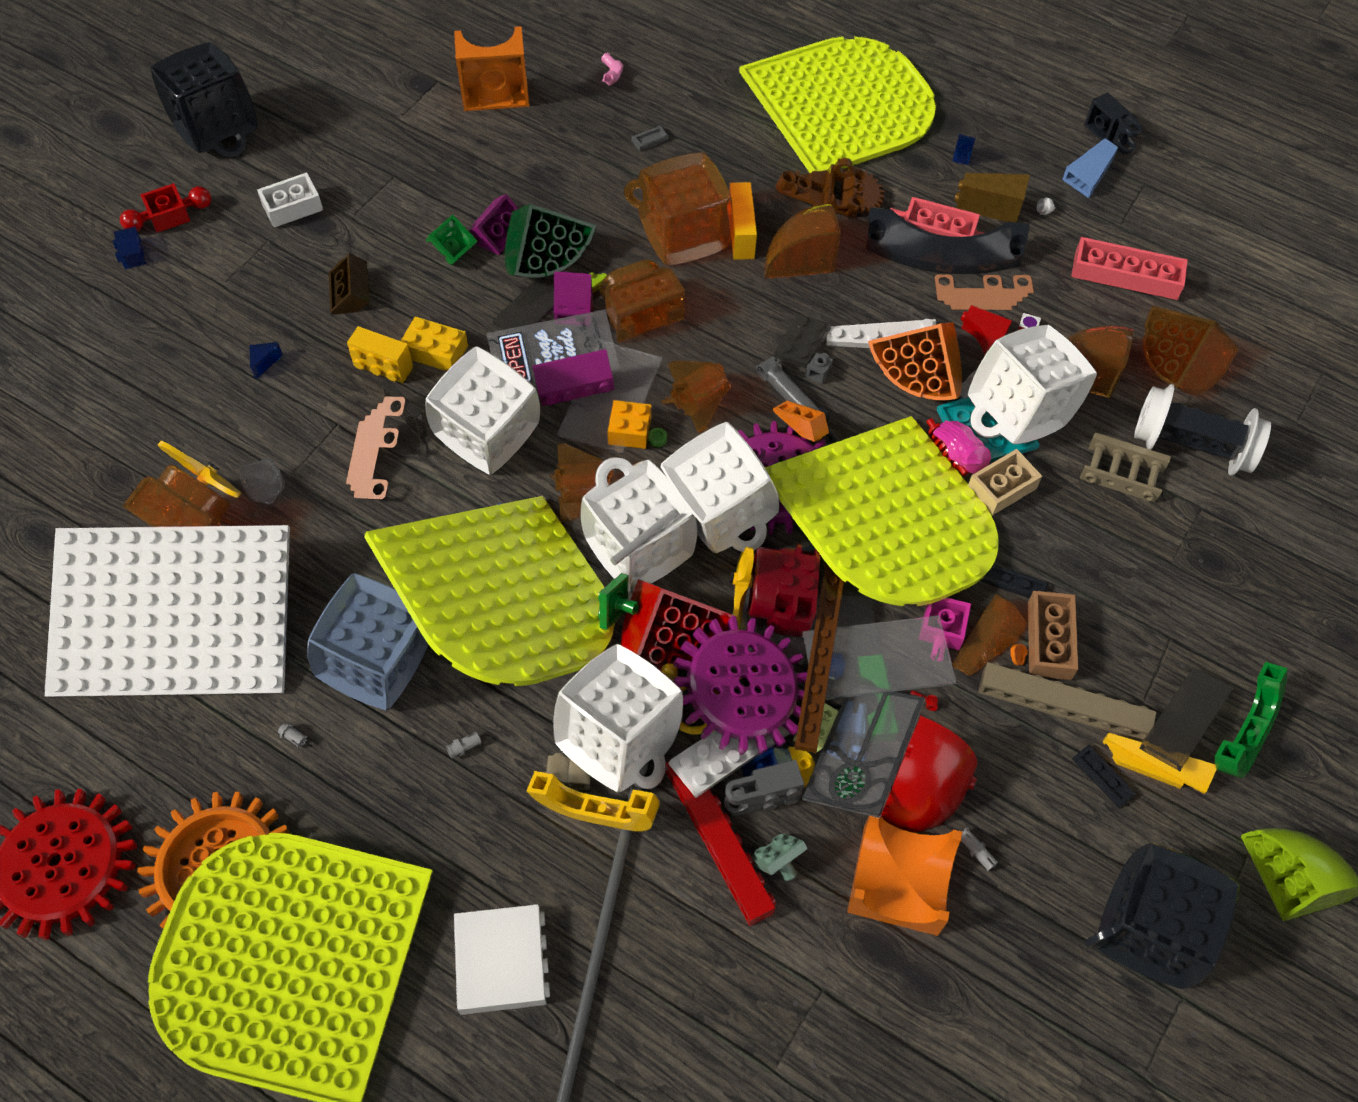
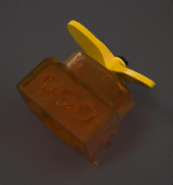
(178, 498)

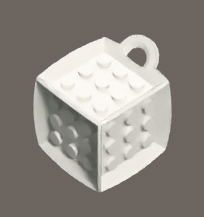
(1029, 384)
(483, 410)
(723, 487)
(626, 509)
(618, 718)

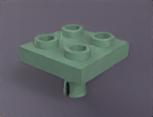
(778, 855)

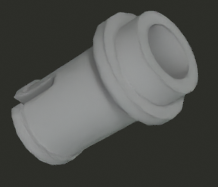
(290, 733)

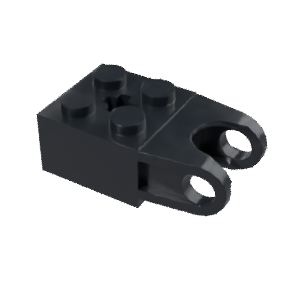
(1112, 122)

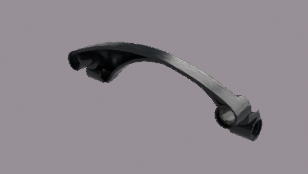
(911, 246)

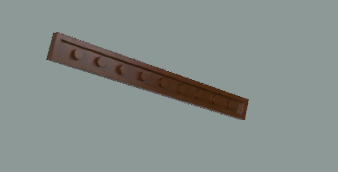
(819, 662)

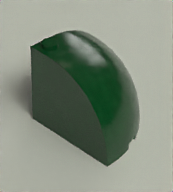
(544, 241)

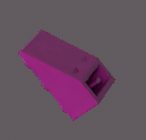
(572, 294)

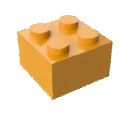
(629, 424)

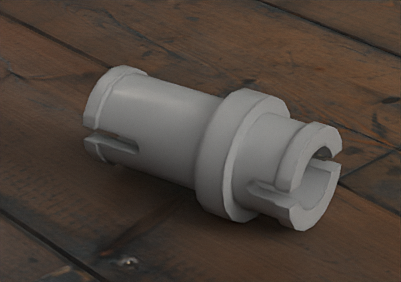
(458, 747)

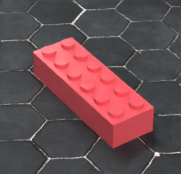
(1129, 268)

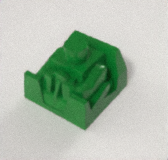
(451, 239)

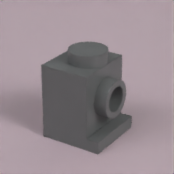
(821, 364)

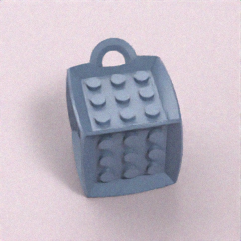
(366, 643)

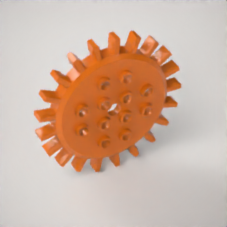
(210, 825)

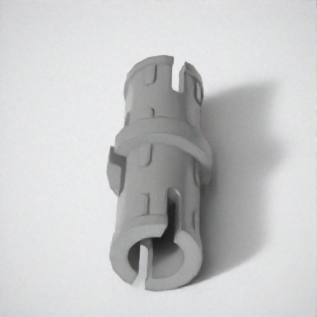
(978, 849)

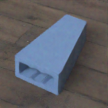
(1090, 168)

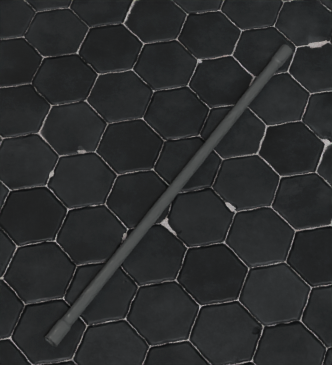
(595, 960)

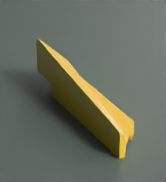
(1127, 754)

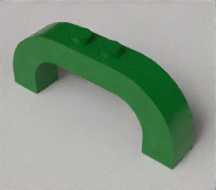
(1240, 755)

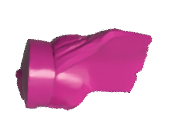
(963, 446)

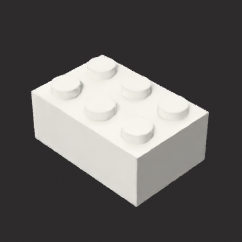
(290, 199)

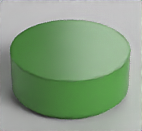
(657, 437)

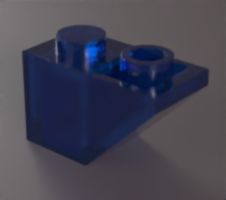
(963, 149)

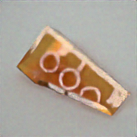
(993, 633)

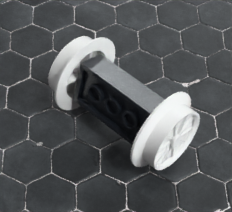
(1202, 431)

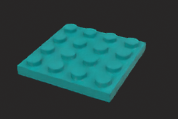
(999, 446)

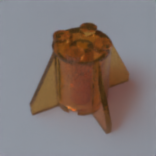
(697, 389)
(574, 479)

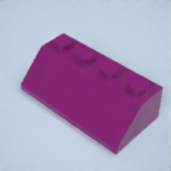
(573, 377)

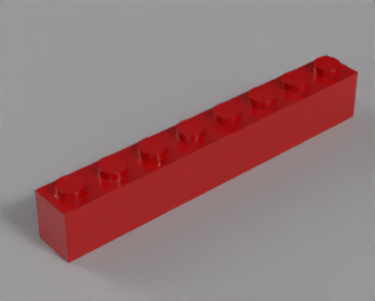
(726, 851)

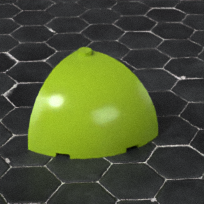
(1300, 871)

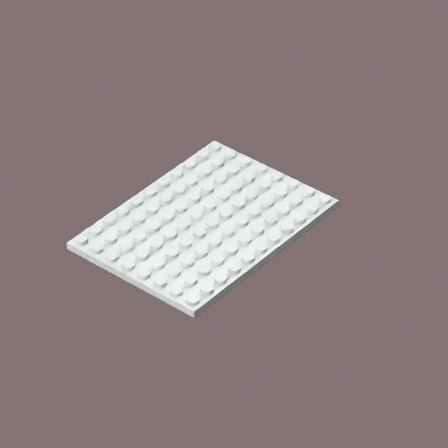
(168, 611)

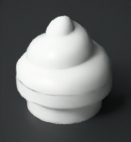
(1045, 206)

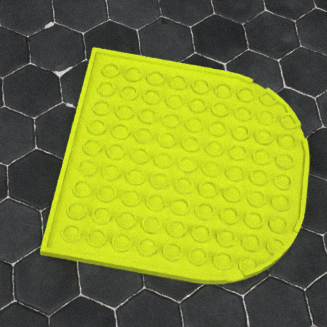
(843, 100)
(890, 514)
(497, 591)
(285, 963)

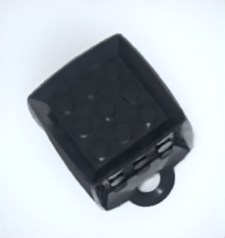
(205, 98)
(1167, 916)

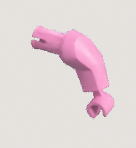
(615, 71)

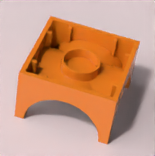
(492, 75)
(903, 876)

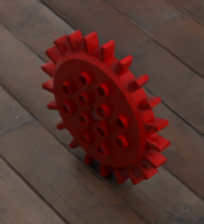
(99, 857)

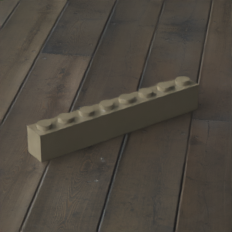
(1066, 701)

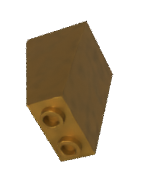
(992, 194)

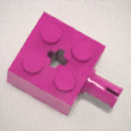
(953, 617)

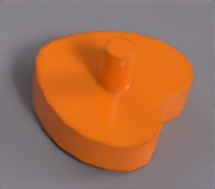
(1018, 654)

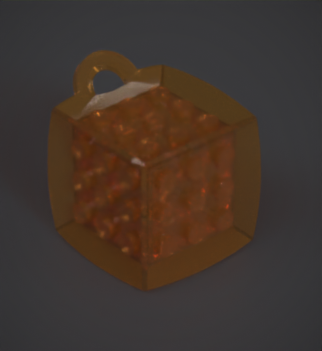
(683, 207)

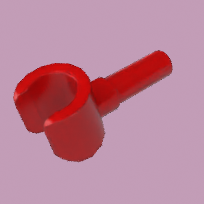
(931, 701)

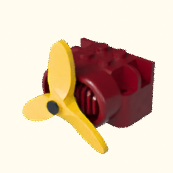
(780, 587)

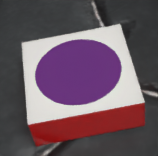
(1028, 321)

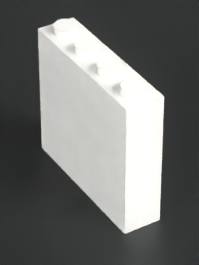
(500, 959)

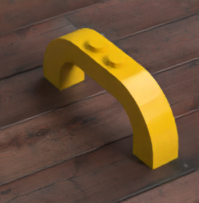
(632, 815)

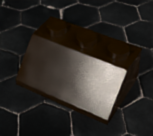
(348, 285)

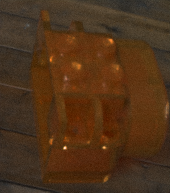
(642, 298)

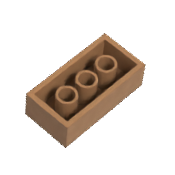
(1052, 635)

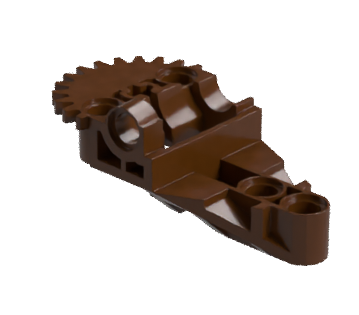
(857, 189)

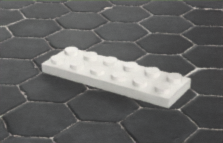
(707, 765)

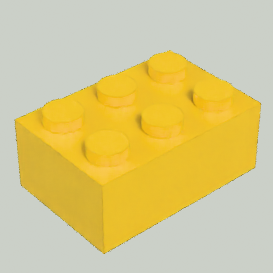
(435, 343)
(380, 354)

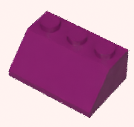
(493, 225)

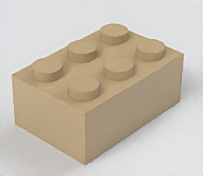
(1005, 481)

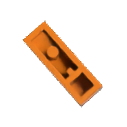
(804, 420)

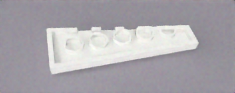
(860, 334)

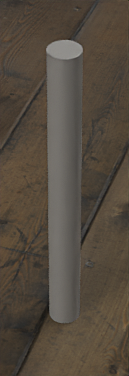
(643, 537)

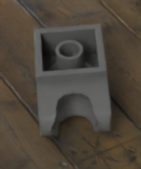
(765, 789)

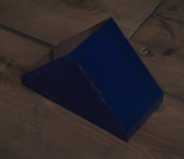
(263, 357)

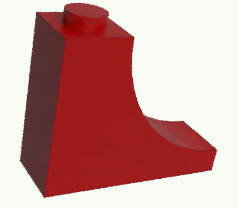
(984, 326)

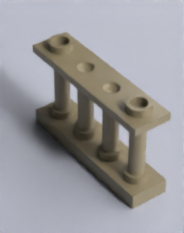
(1131, 453)

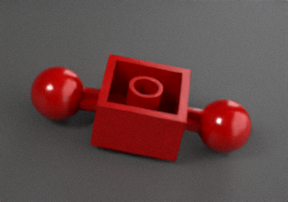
(165, 208)

